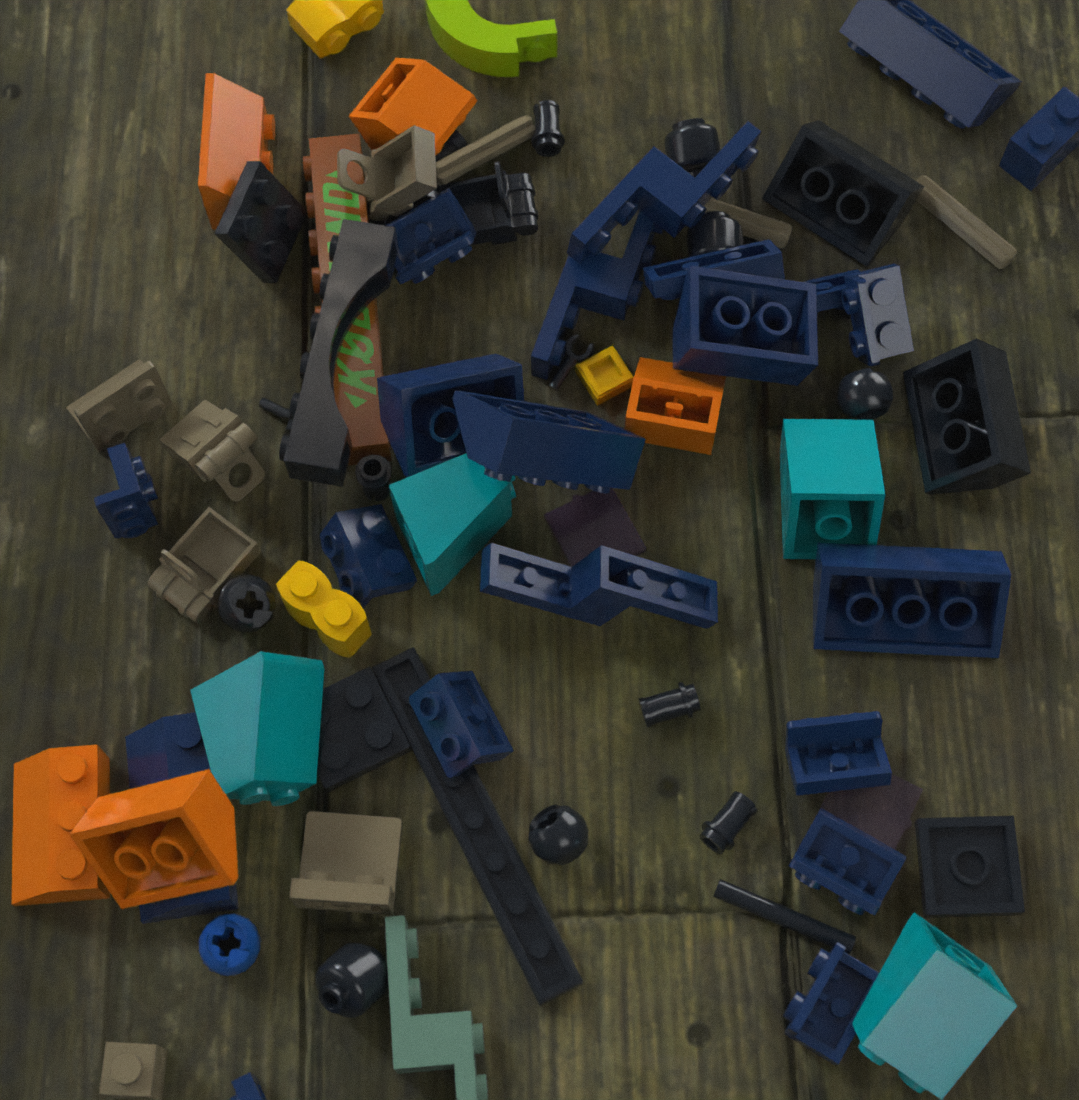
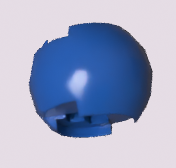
(238, 959)

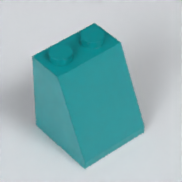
(829, 484)
(450, 516)
(263, 726)
(931, 1009)

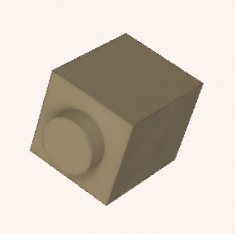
(133, 1071)

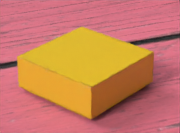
(604, 375)

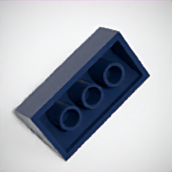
(930, 59)
(546, 443)
(909, 600)
(163, 752)

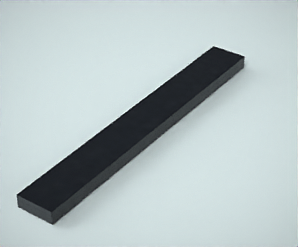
(484, 844)

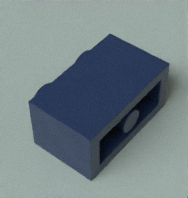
(1043, 140)

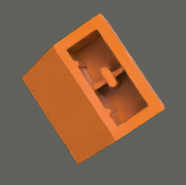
(411, 95)
(674, 406)

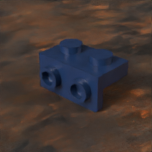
(431, 235)
(128, 509)
(366, 554)
(837, 753)
(846, 863)
(826, 1012)

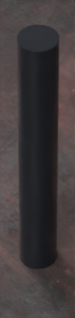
(783, 916)

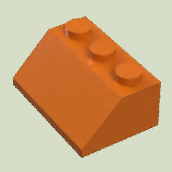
(232, 133)
(48, 802)
(161, 839)

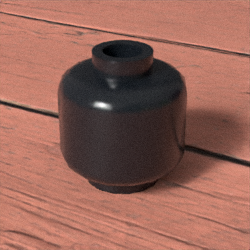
(692, 144)
(714, 233)
(352, 980)

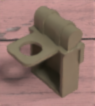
(394, 173)
(211, 444)
(202, 565)

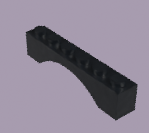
(360, 272)

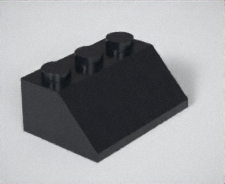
(842, 191)
(966, 420)

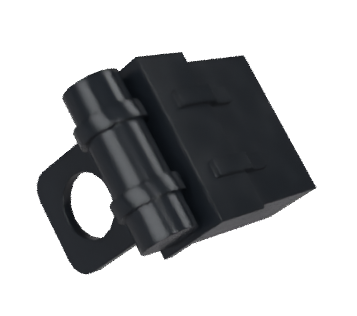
(498, 205)

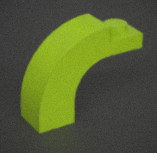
(486, 45)

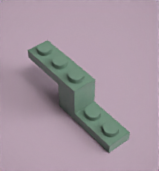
(428, 1040)

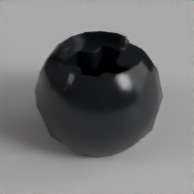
(865, 394)
(257, 617)
(558, 834)

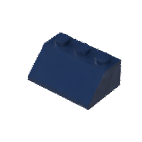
(746, 326)
(421, 412)

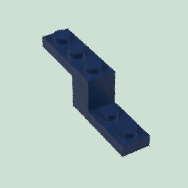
(664, 193)
(756, 258)
(598, 285)
(599, 586)

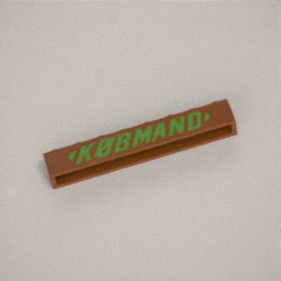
(361, 352)

